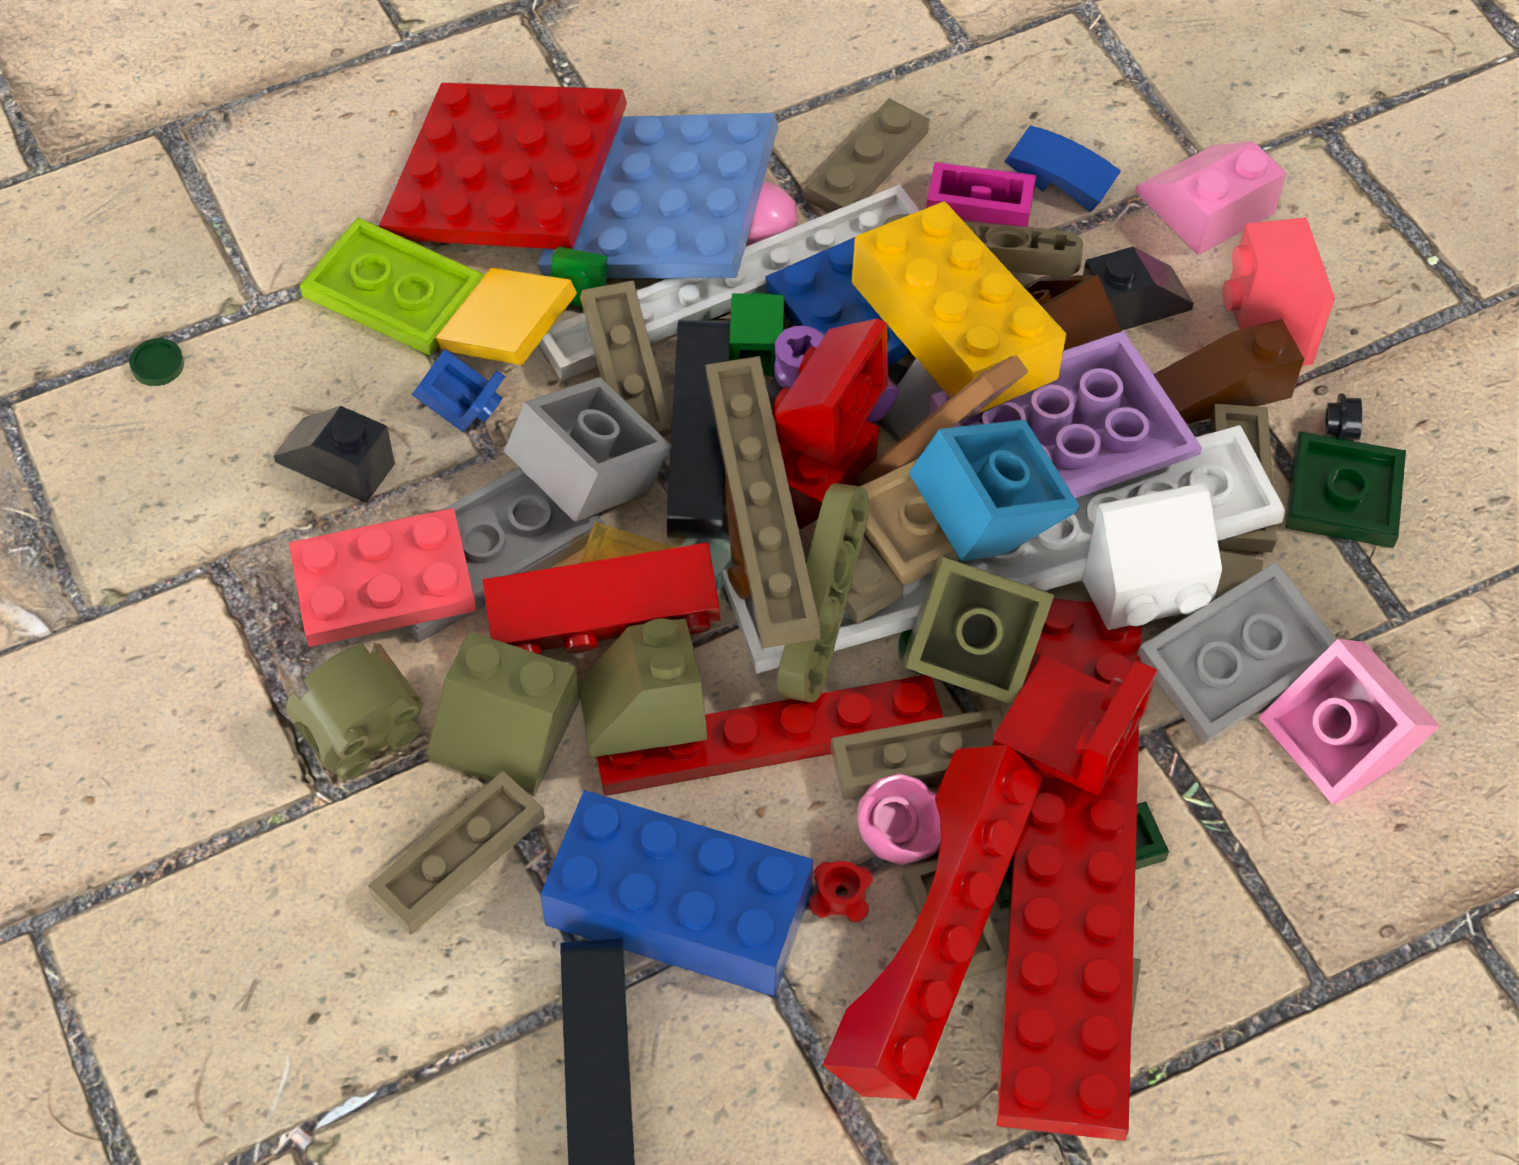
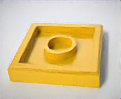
(506, 315)

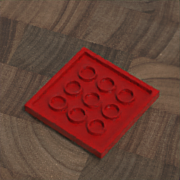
(505, 165)

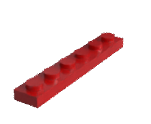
(773, 734)

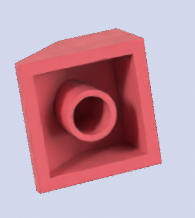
(1278, 278)

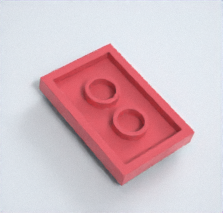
(381, 577)

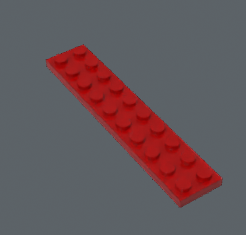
(1073, 922)

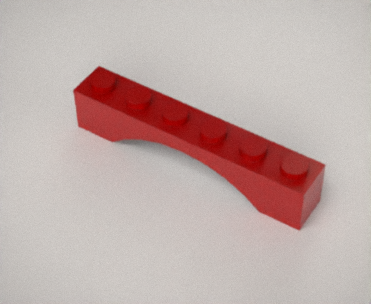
(899, 1019)

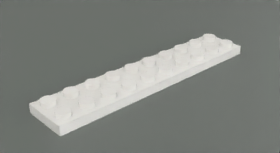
(1239, 500)

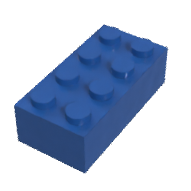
(678, 892)

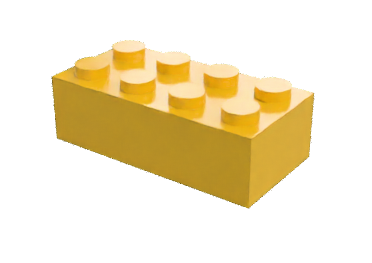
(954, 302)

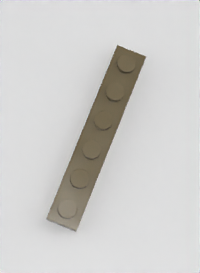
(762, 504)

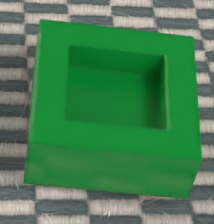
(582, 268)

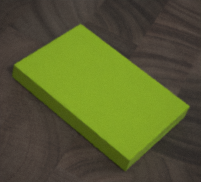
(390, 284)

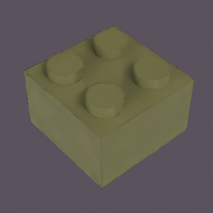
(977, 630)

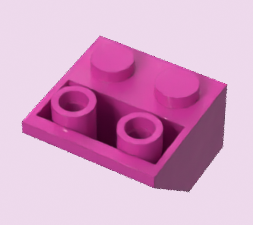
(983, 193)

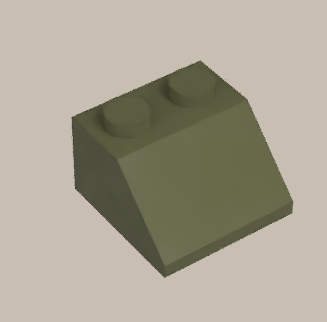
(644, 691)
(503, 712)

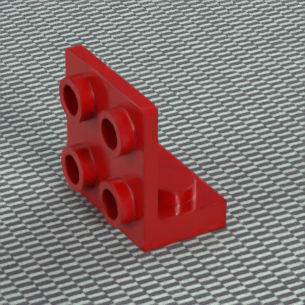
(1075, 721)

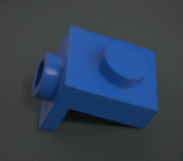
(458, 391)

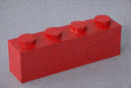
(602, 598)

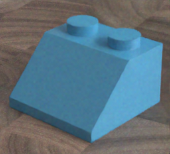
(991, 487)

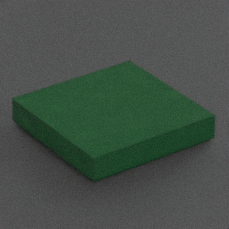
(1346, 489)

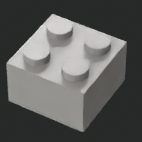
(586, 448)

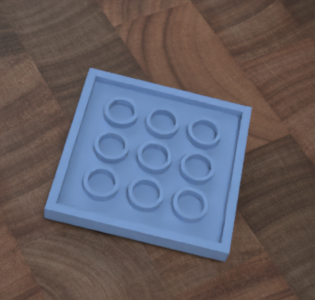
(677, 195)

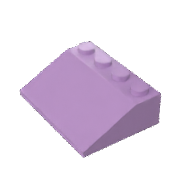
(1099, 418)

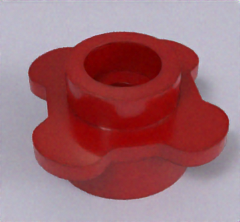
(841, 875)

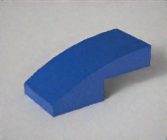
(1065, 164)

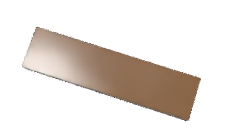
(951, 414)

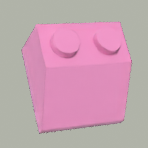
(1215, 193)
(1348, 720)

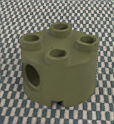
(355, 709)

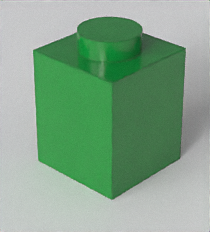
(755, 327)

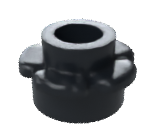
(1344, 418)

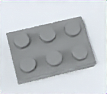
(1237, 652)

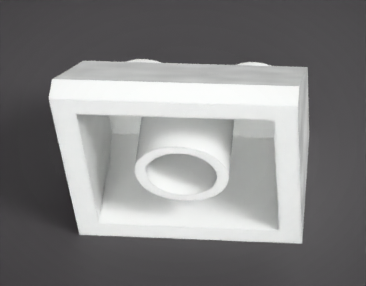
(1153, 556)

